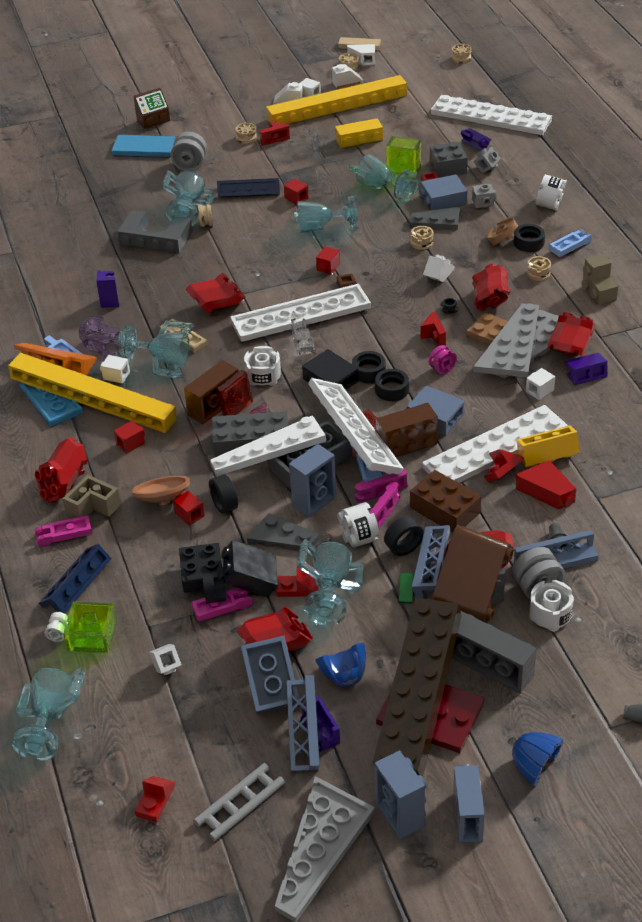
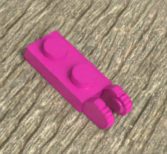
(376, 488)
(386, 503)
(63, 530)
(235, 598)

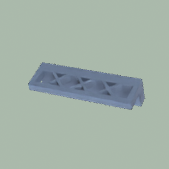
(570, 555)
(427, 557)
(311, 729)

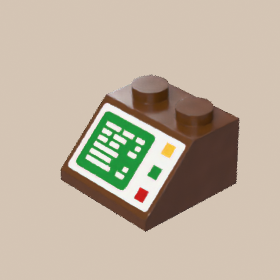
(151, 108)

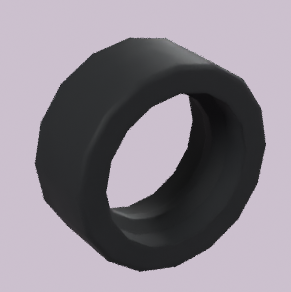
(529, 230)
(369, 357)
(395, 393)
(223, 493)
(398, 529)

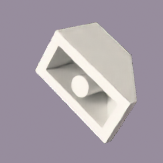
(344, 75)
(290, 92)

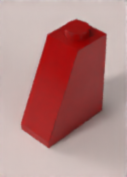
(546, 485)

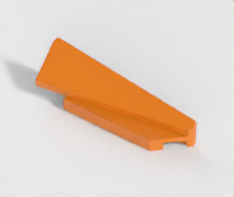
(69, 360)

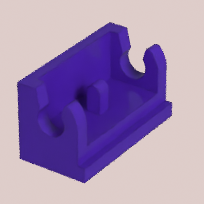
(107, 289)
(587, 368)
(327, 729)

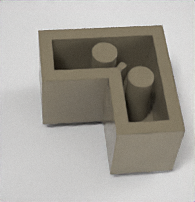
(598, 280)
(91, 495)

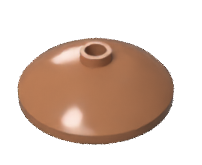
(161, 489)

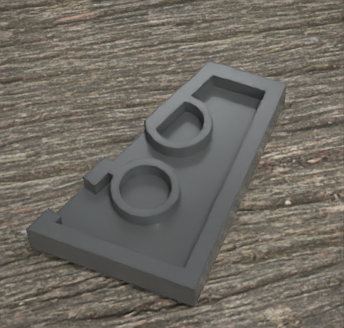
(437, 219)
(281, 532)

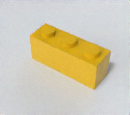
(359, 133)
(548, 446)

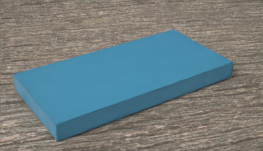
(143, 145)
(51, 406)

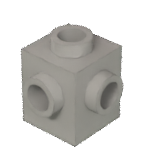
(487, 160)
(483, 195)

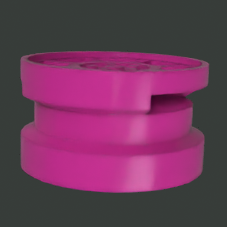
(443, 360)

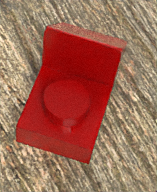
(275, 133)
(433, 328)
(503, 462)
(296, 586)
(154, 798)

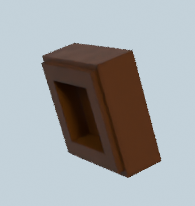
(345, 280)

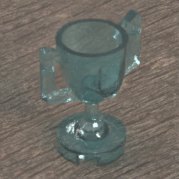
(376, 173)
(188, 190)
(314, 216)
(166, 347)
(329, 568)
(49, 697)

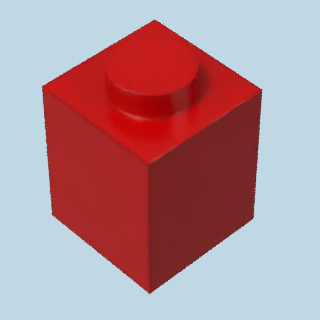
(296, 191)
(328, 260)
(129, 436)
(188, 508)

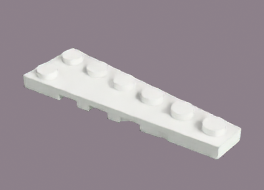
(281, 442)

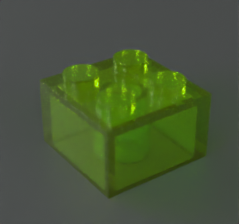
(403, 154)
(90, 627)

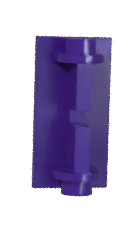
(475, 139)

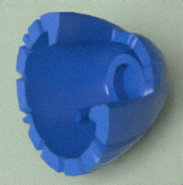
(344, 667)
(533, 751)

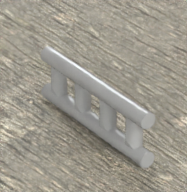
(238, 814)

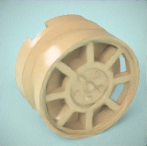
(460, 53)
(350, 61)
(246, 134)
(205, 215)
(421, 236)
(538, 267)

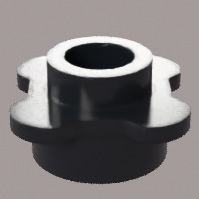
(449, 305)

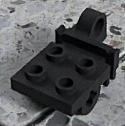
(203, 569)

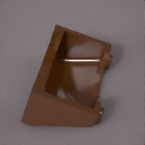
(472, 572)

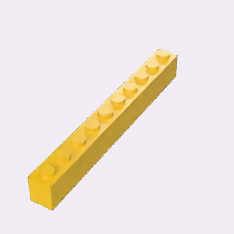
(337, 100)
(93, 392)

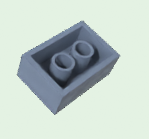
(313, 480)
(267, 672)
(400, 794)

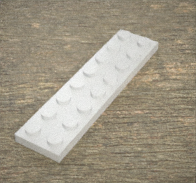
(491, 114)
(311, 308)
(355, 427)
(473, 455)

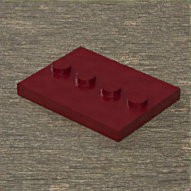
(455, 717)

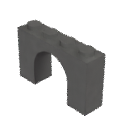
(172, 239)

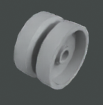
(188, 151)
(537, 566)

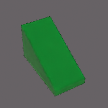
(406, 590)

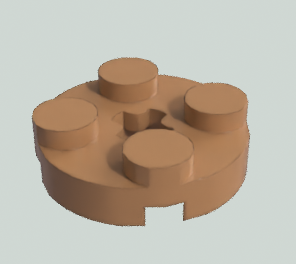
(503, 231)

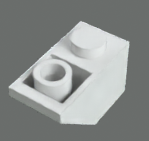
(365, 53)
(438, 268)

